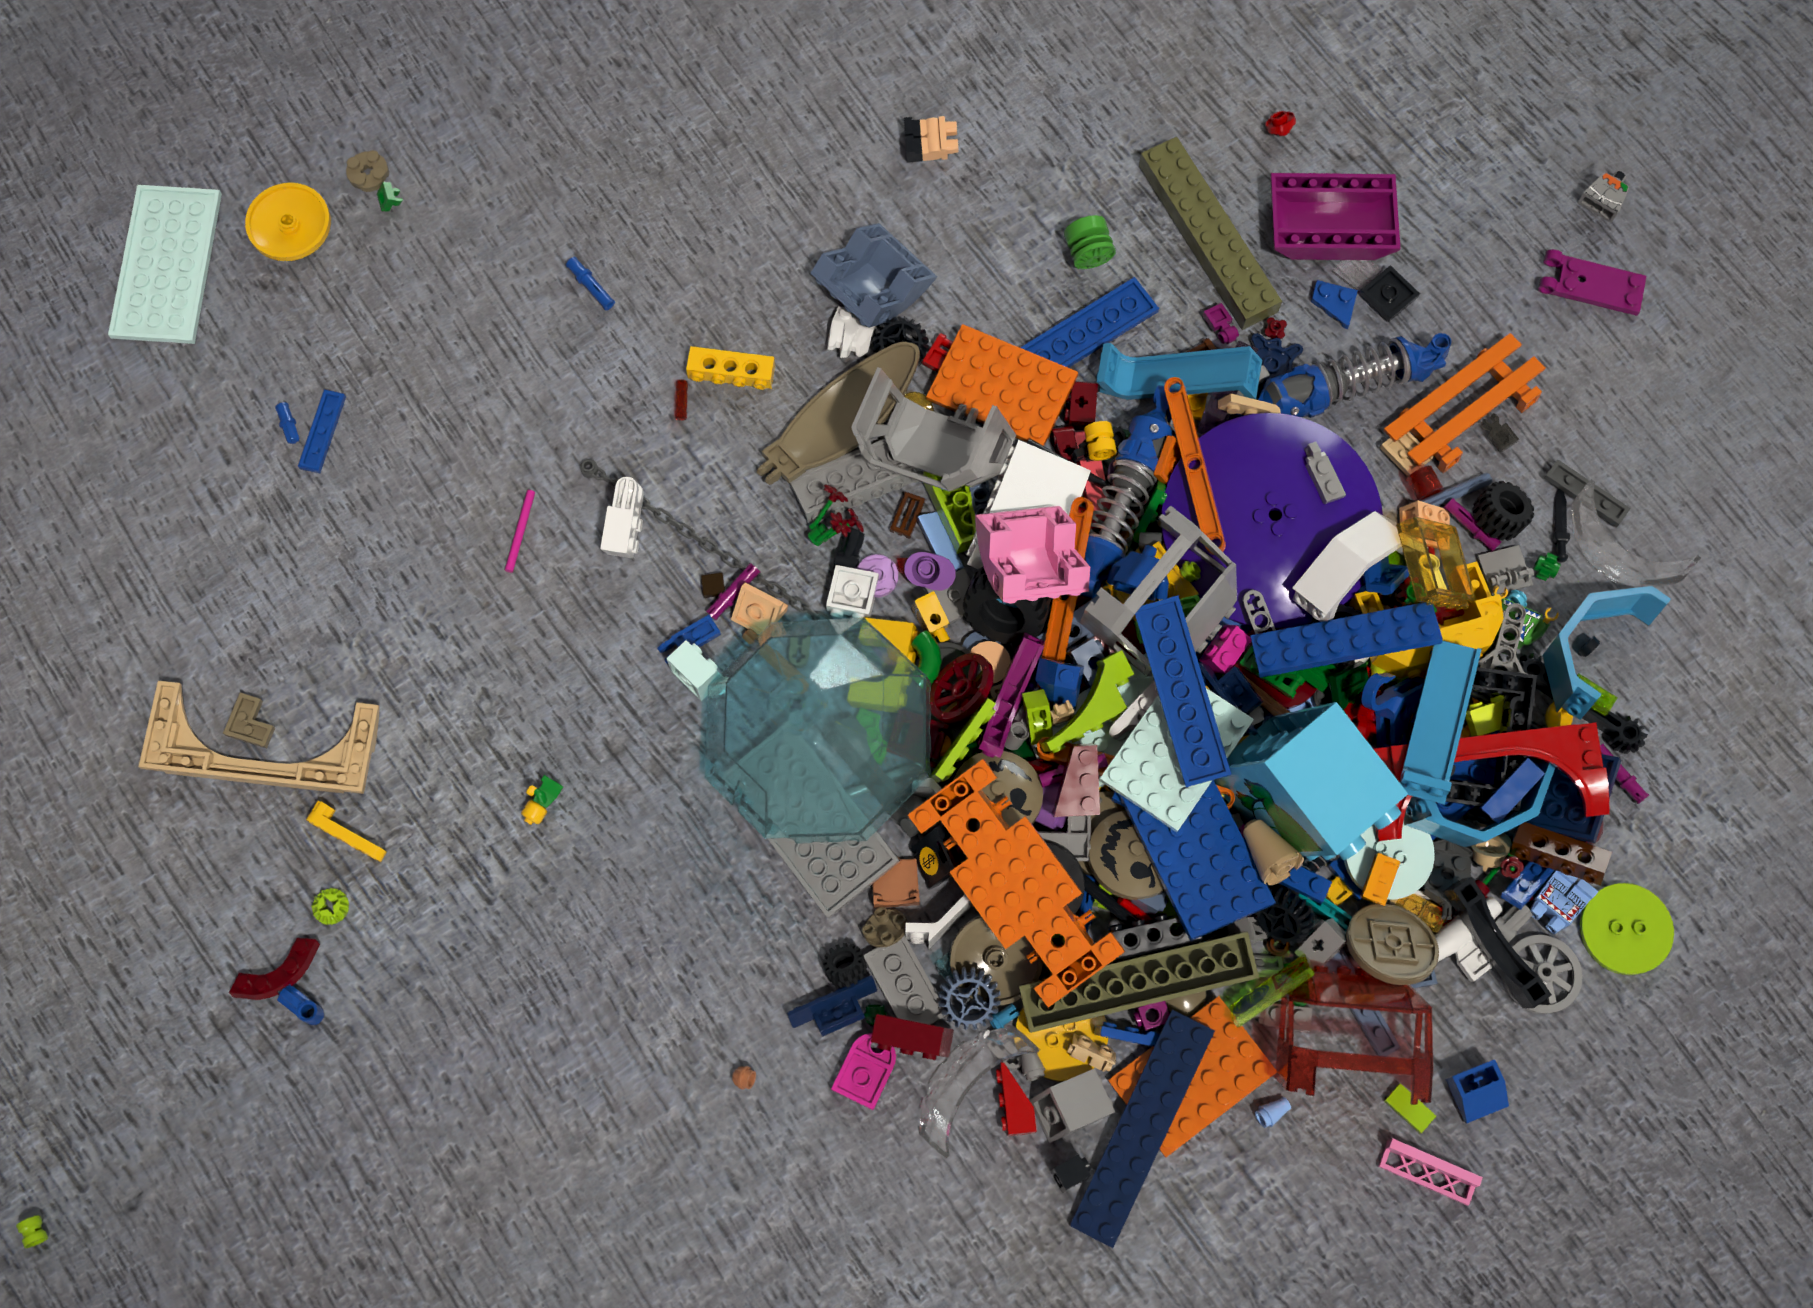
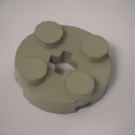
(363, 161)

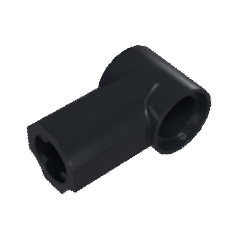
(849, 553)

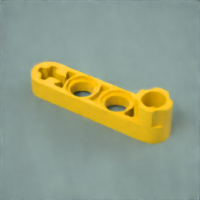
(321, 816)

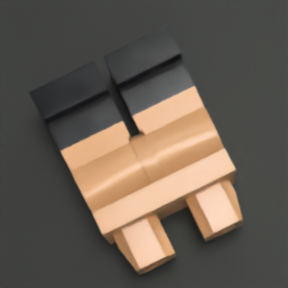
(927, 139)

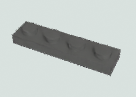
(1572, 484)

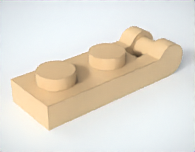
(1246, 406)

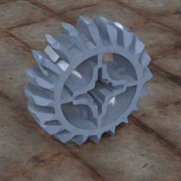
(976, 1003)

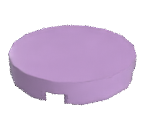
(887, 573)

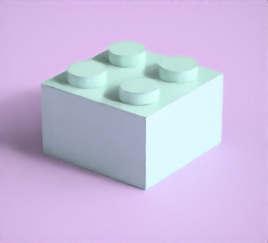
(693, 668)

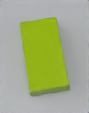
(1415, 1115)

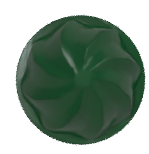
(871, 1011)

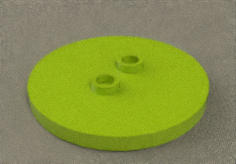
(1627, 929)

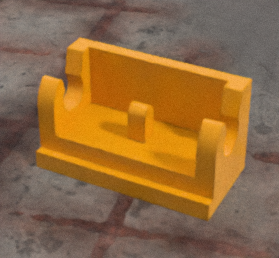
(1380, 879)

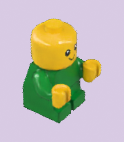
(535, 809)

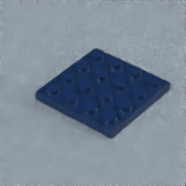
(1564, 809)

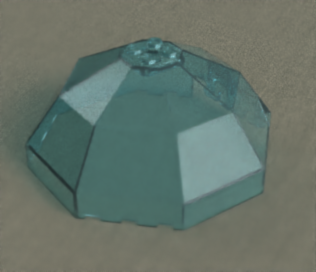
(838, 759)

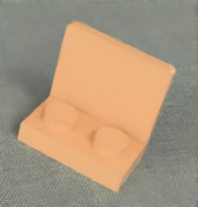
(1425, 511)

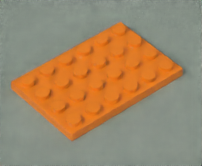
(993, 372)
(1225, 1076)

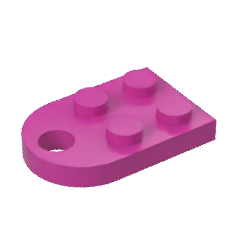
(864, 1073)

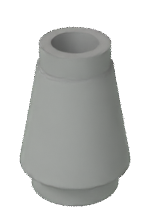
(1032, 1067)

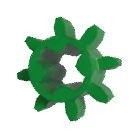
(1546, 566)

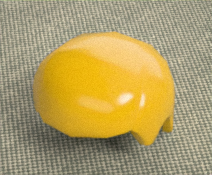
(1558, 718)

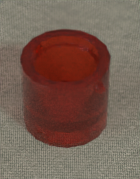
(1424, 482)

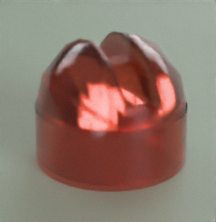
(900, 564)

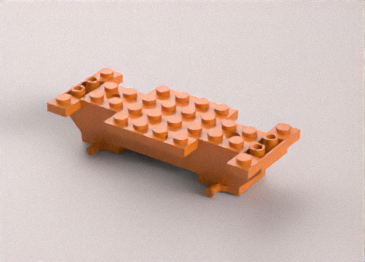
(1016, 882)

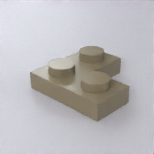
(243, 723)

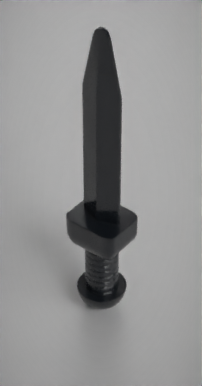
(1561, 536)

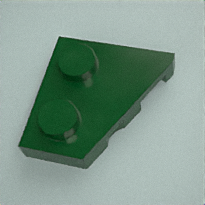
(1348, 684)

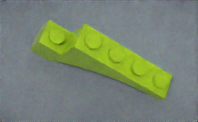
(1100, 705)

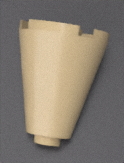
(1270, 852)

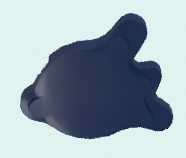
(1274, 356)

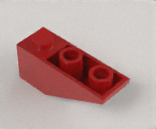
(1019, 1111)

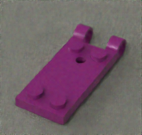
(1602, 287)

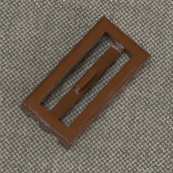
(901, 531)

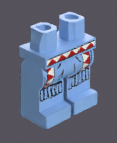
(1556, 906)

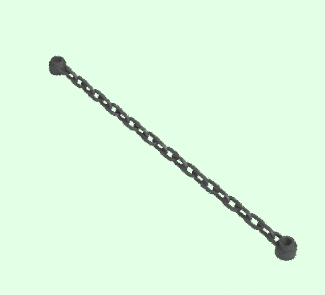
(590, 473)

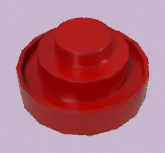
(1280, 123)

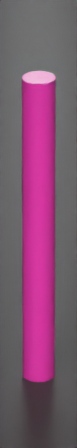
(520, 529)

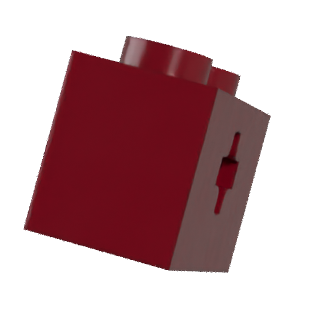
(1085, 395)

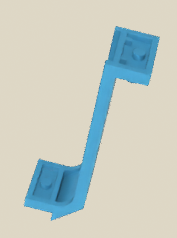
(1199, 370)
(1439, 721)

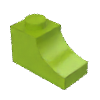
(1037, 715)

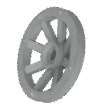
(1573, 965)

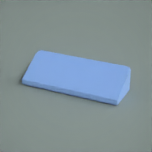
(938, 538)

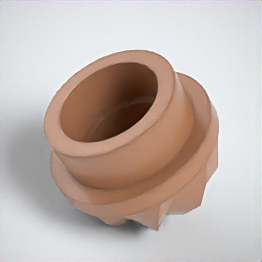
(744, 1077)

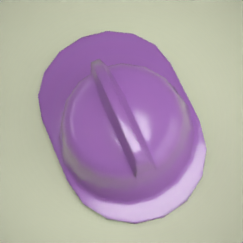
(930, 571)

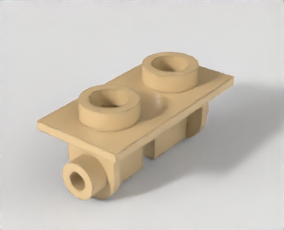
(1102, 1055)

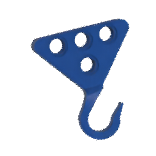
(1392, 707)

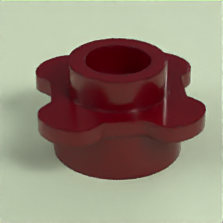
(1271, 332)

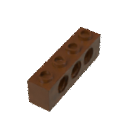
(1571, 853)

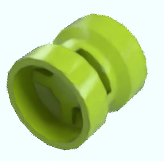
(32, 1231)

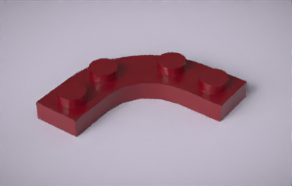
(267, 985)

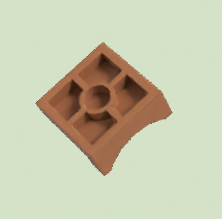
(897, 886)

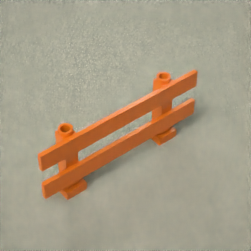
(1510, 383)

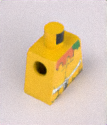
(929, 608)

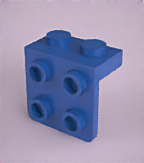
(1384, 577)

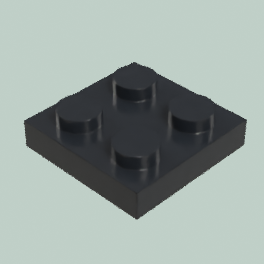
(1389, 293)

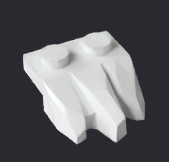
(849, 334)

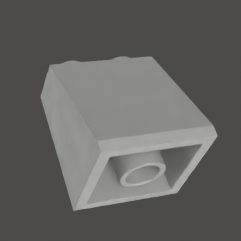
(1072, 1105)

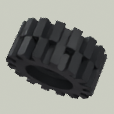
(848, 974)

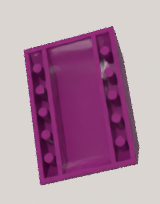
(1335, 216)

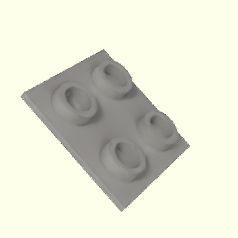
(1506, 569)

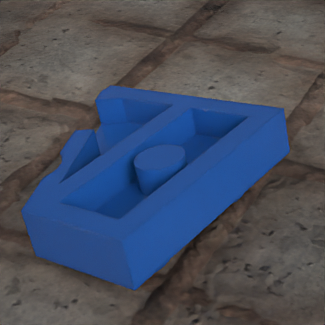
(1335, 301)

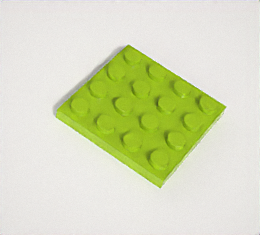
(967, 735)

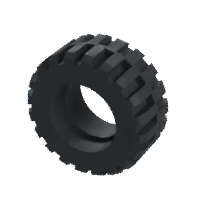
(1001, 621)

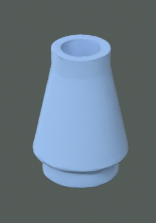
(1271, 1112)

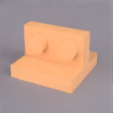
(757, 609)

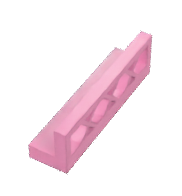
(1433, 1163)

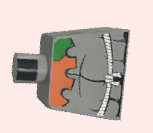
(1605, 195)

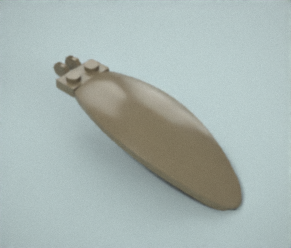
(824, 425)

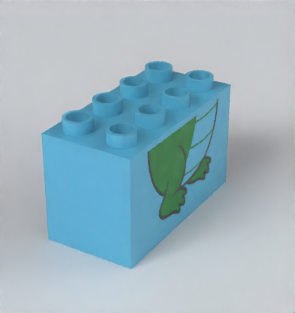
(1313, 782)

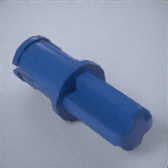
(287, 423)

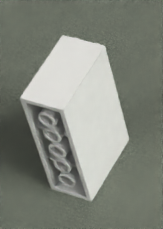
(1032, 481)

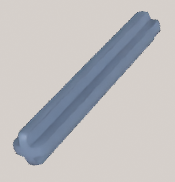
(1459, 490)

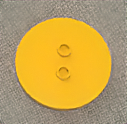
(1054, 1044)

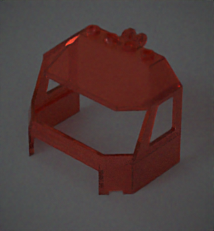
(1357, 991)

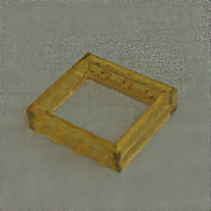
(1412, 538)

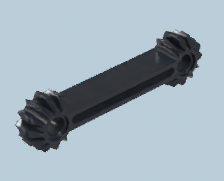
(1609, 724)

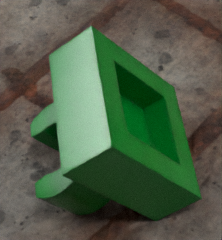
(386, 196)

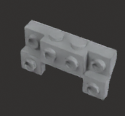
(1075, 839)

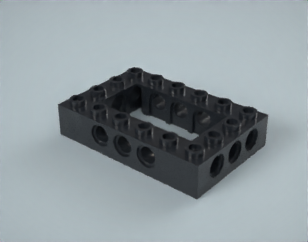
(1516, 716)

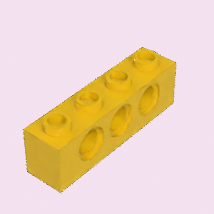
(722, 360)

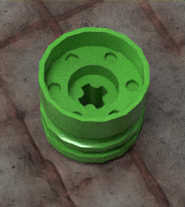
(1089, 242)

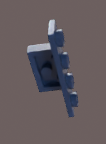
(1234, 689)
(834, 1009)

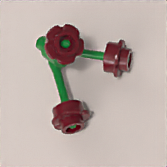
(1509, 867)

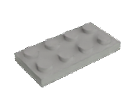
(904, 983)

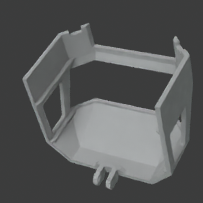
(931, 440)
(1110, 617)

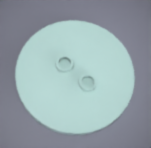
(1413, 851)

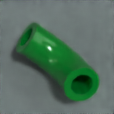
(928, 654)

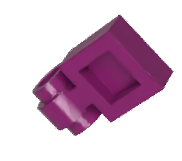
(1219, 318)

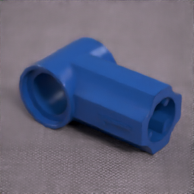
(300, 1004)

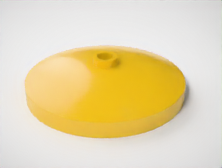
(288, 221)

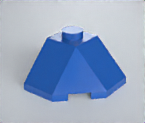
(1060, 681)

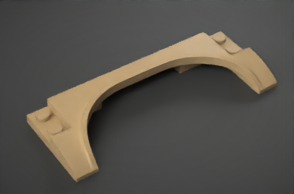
(177, 751)

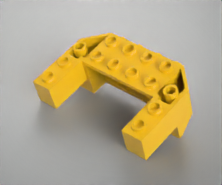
(1474, 629)

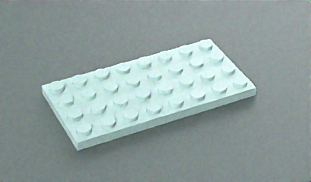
(165, 264)

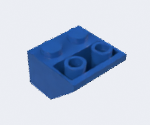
(1479, 1091)

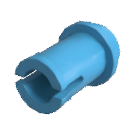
(1004, 1016)

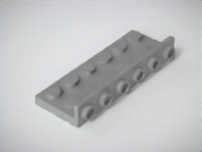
(853, 477)

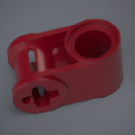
(1064, 441)

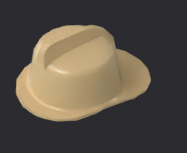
(1492, 852)

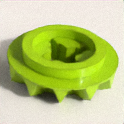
(340, 907)

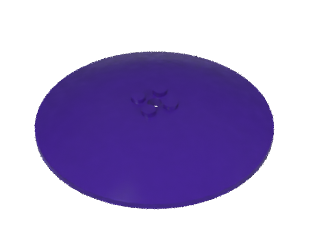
(1259, 468)

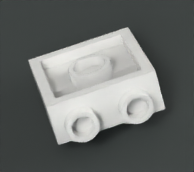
(852, 592)

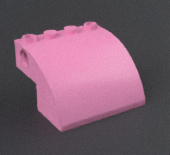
(1031, 554)

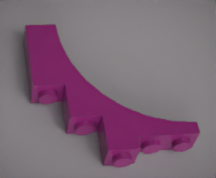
(1014, 683)

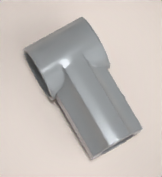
(1018, 731)
(1512, 921)

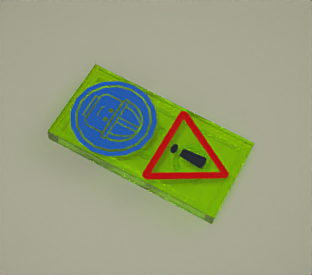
(1271, 990)

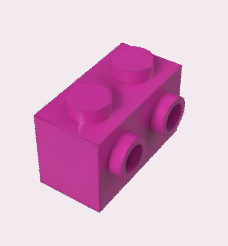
(1225, 649)

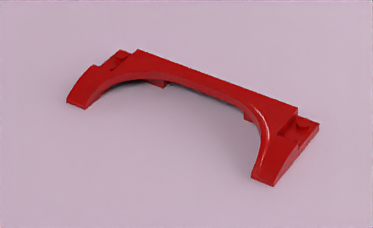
(1569, 748)

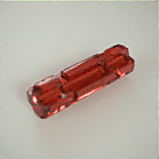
(681, 400)

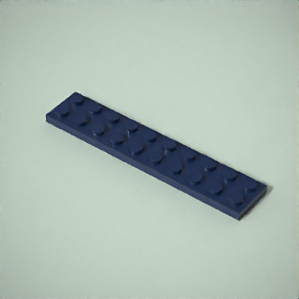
(1142, 1129)

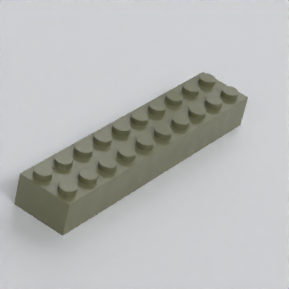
(1209, 233)
(1146, 981)

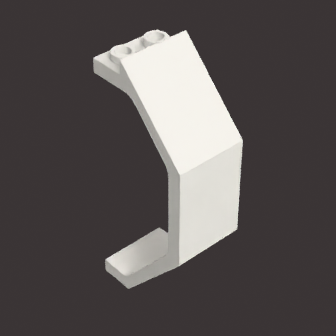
(1344, 563)
(934, 931)

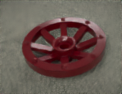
(965, 691)

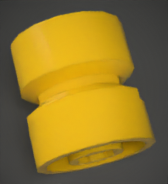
(1100, 440)

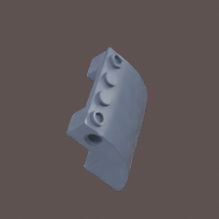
(873, 275)

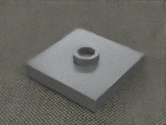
(952, 598)

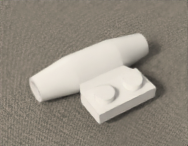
(1458, 939)

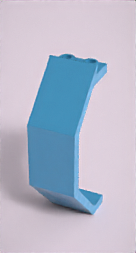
(1565, 685)
(1428, 818)

